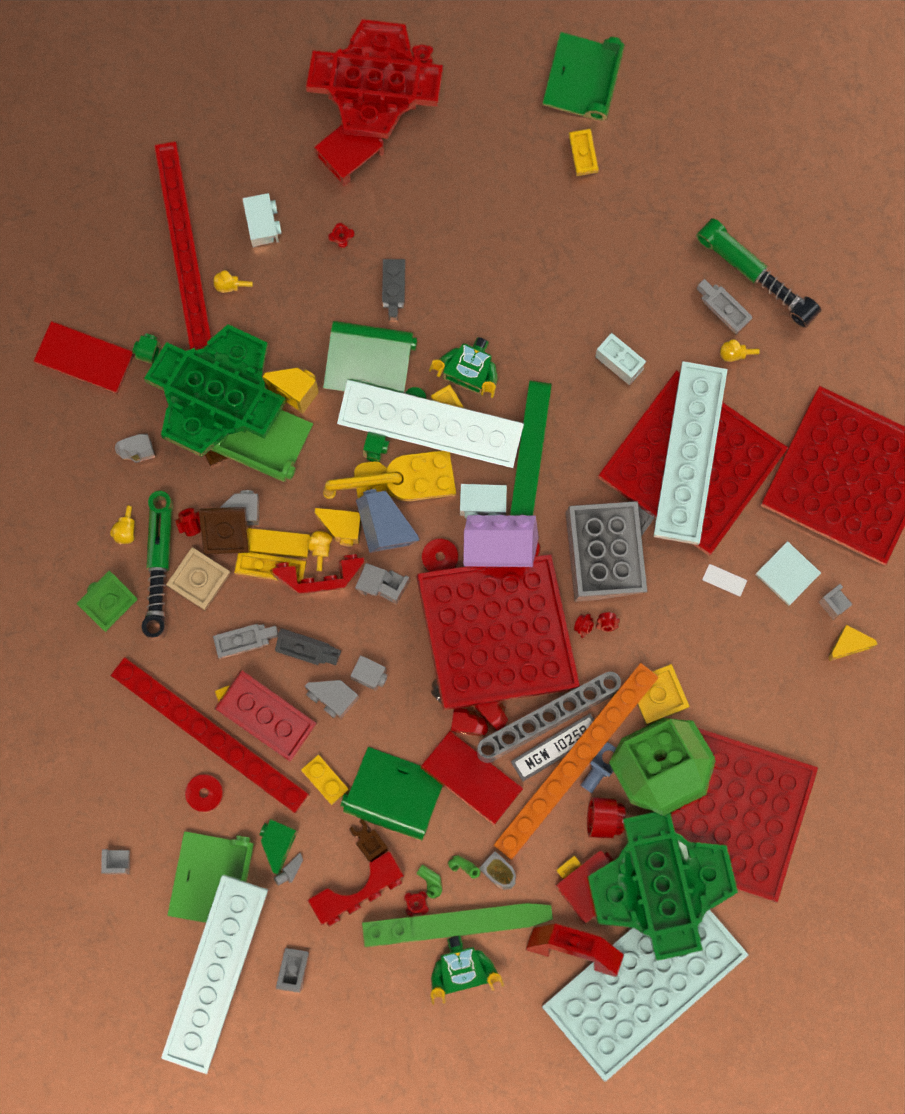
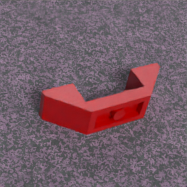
(287, 575)
(576, 943)

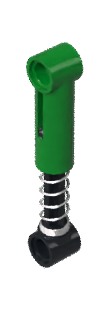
(716, 237)
(157, 562)

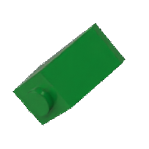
(277, 842)

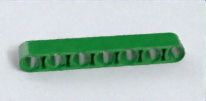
(531, 448)

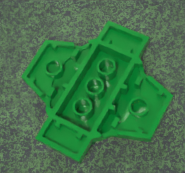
(215, 390)
(662, 885)

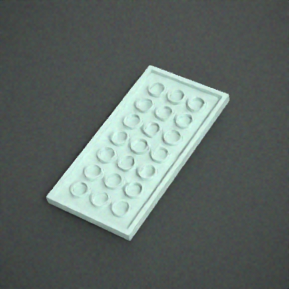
(620, 1015)

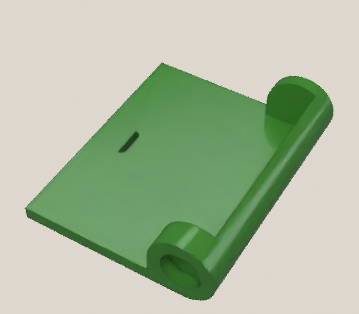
(271, 455)
(207, 861)

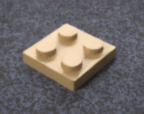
(198, 578)

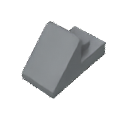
(292, 970)

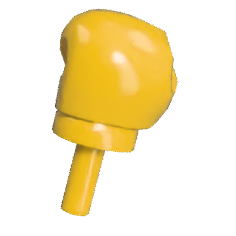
(226, 283)
(733, 351)
(124, 529)
(319, 545)

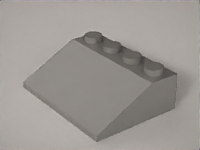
(605, 550)

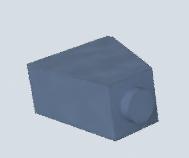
(383, 522)

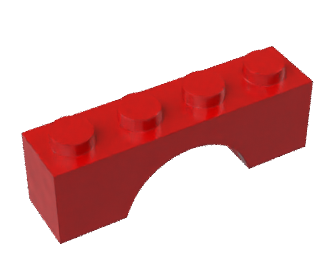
(383, 874)

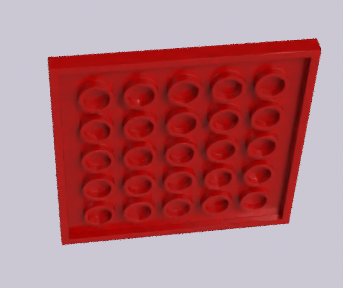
(739, 467)
(844, 476)
(497, 633)
(752, 809)

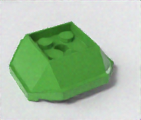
(665, 783)

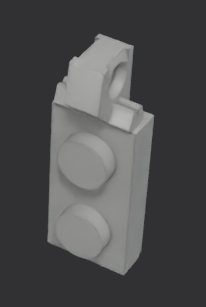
(724, 306)
(243, 640)

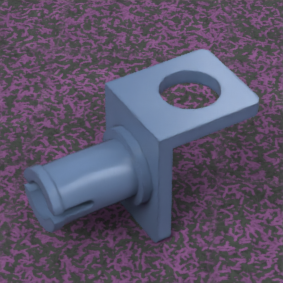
(599, 769)

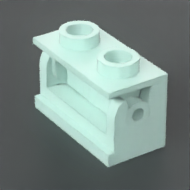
(261, 220)
(620, 359)
(482, 499)

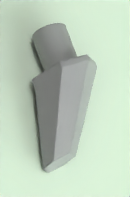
(289, 871)

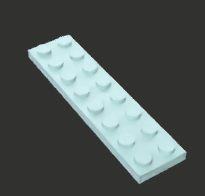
(430, 423)
(690, 453)
(214, 974)

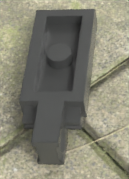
(393, 286)
(306, 648)

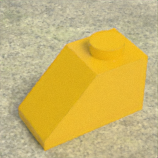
(341, 525)

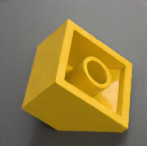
(295, 385)

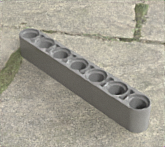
(556, 708)

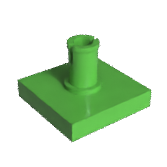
(106, 600)

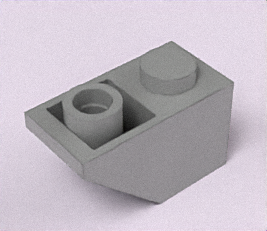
(334, 695)

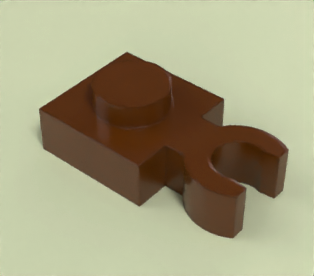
(370, 843)

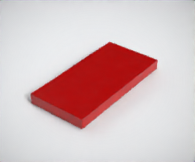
(84, 357)
(265, 715)
(470, 779)

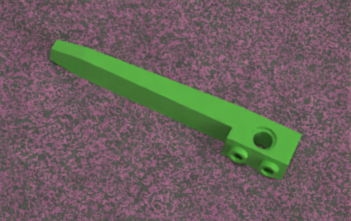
(454, 924)

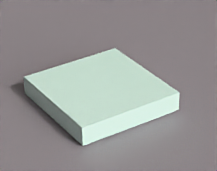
(788, 573)

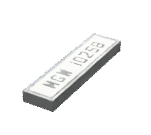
(550, 750)

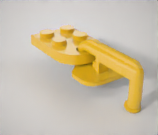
(423, 477)

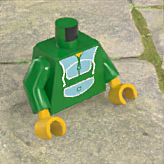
(469, 367)
(462, 970)

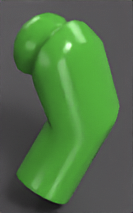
(467, 866)
(433, 881)

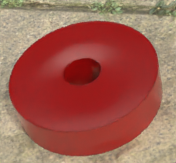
(436, 547)
(193, 791)

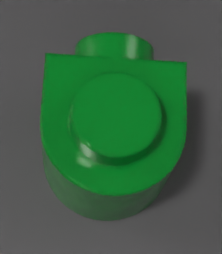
(147, 348)
(375, 446)

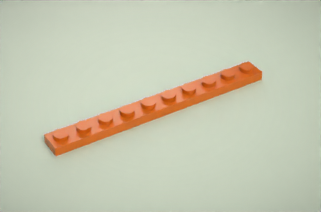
(575, 761)

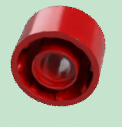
(605, 818)

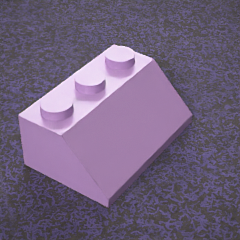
(500, 540)

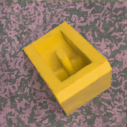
(851, 642)

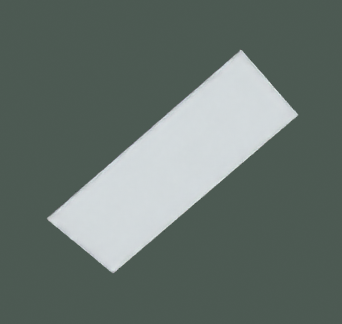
(724, 580)

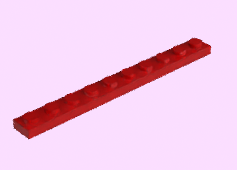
(183, 245)
(210, 735)

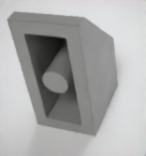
(250, 501)

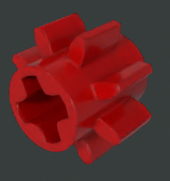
(188, 522)

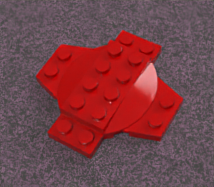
(374, 79)

